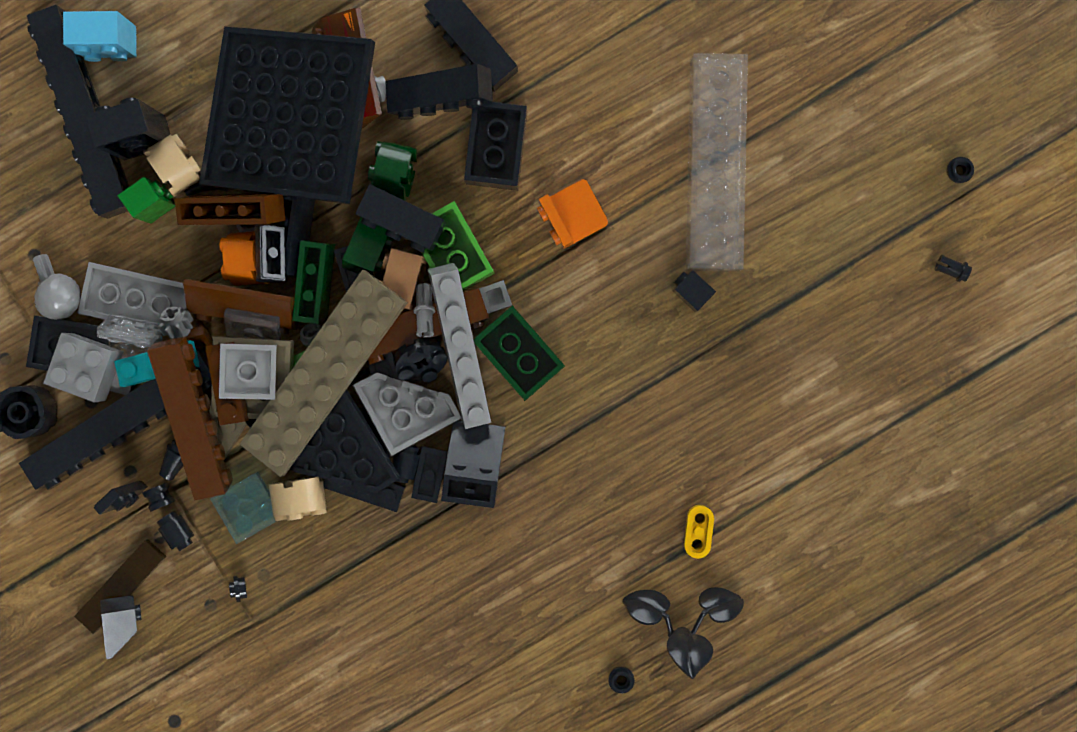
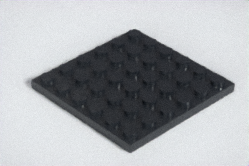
(287, 113)

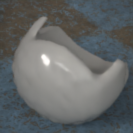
(57, 297)

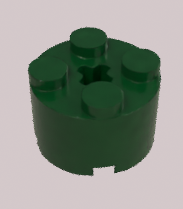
(393, 169)

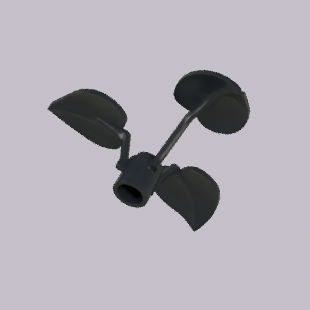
(685, 647)

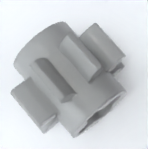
(175, 322)

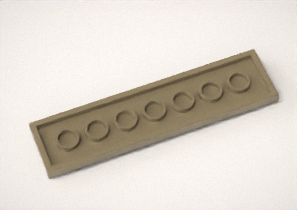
(323, 373)

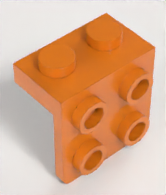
(572, 213)

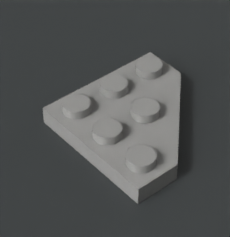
(404, 410)

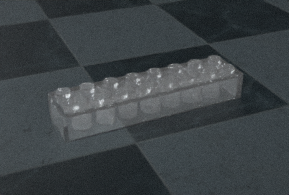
(717, 162)

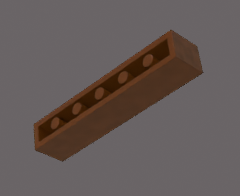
(405, 326)
(190, 417)

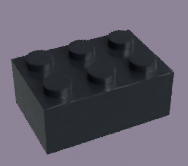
(127, 128)
(496, 145)

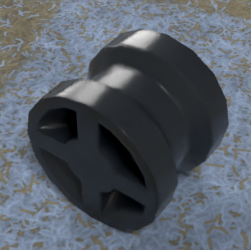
(158, 497)

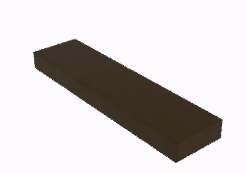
(121, 583)

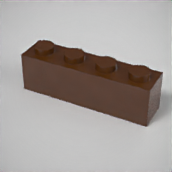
(230, 209)

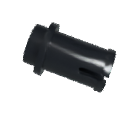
(958, 270)

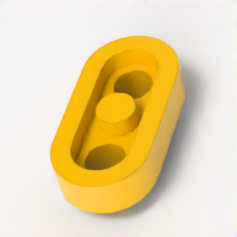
(698, 530)

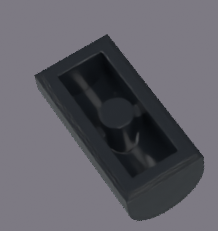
(269, 254)

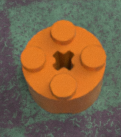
(239, 258)

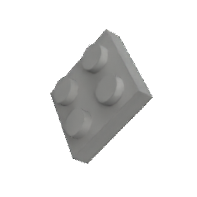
(247, 371)

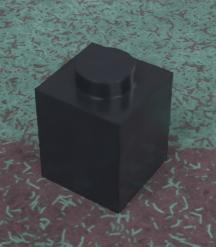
(693, 290)

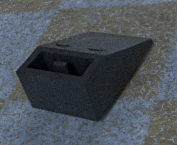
(473, 465)

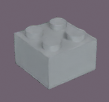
(82, 367)

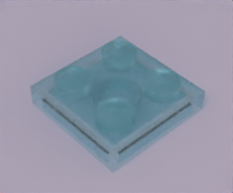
(245, 508)

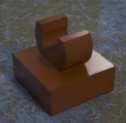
(200, 336)

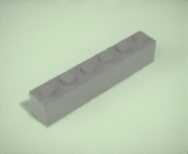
(459, 345)

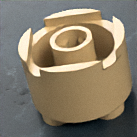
(172, 165)
(297, 498)

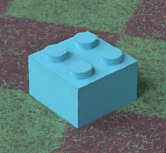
(99, 35)

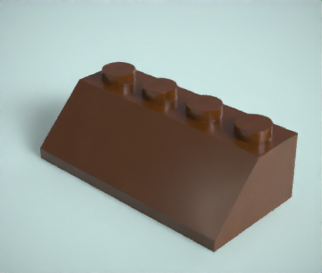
(214, 299)

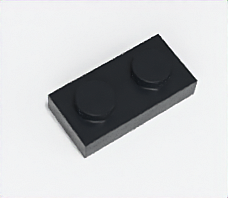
(429, 474)

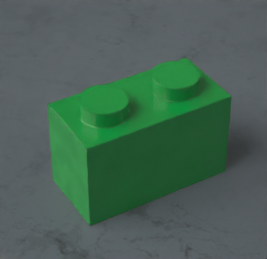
(147, 200)

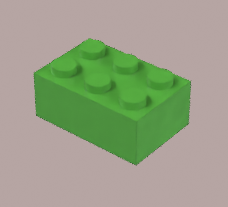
(459, 247)

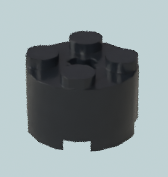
(39, 408)

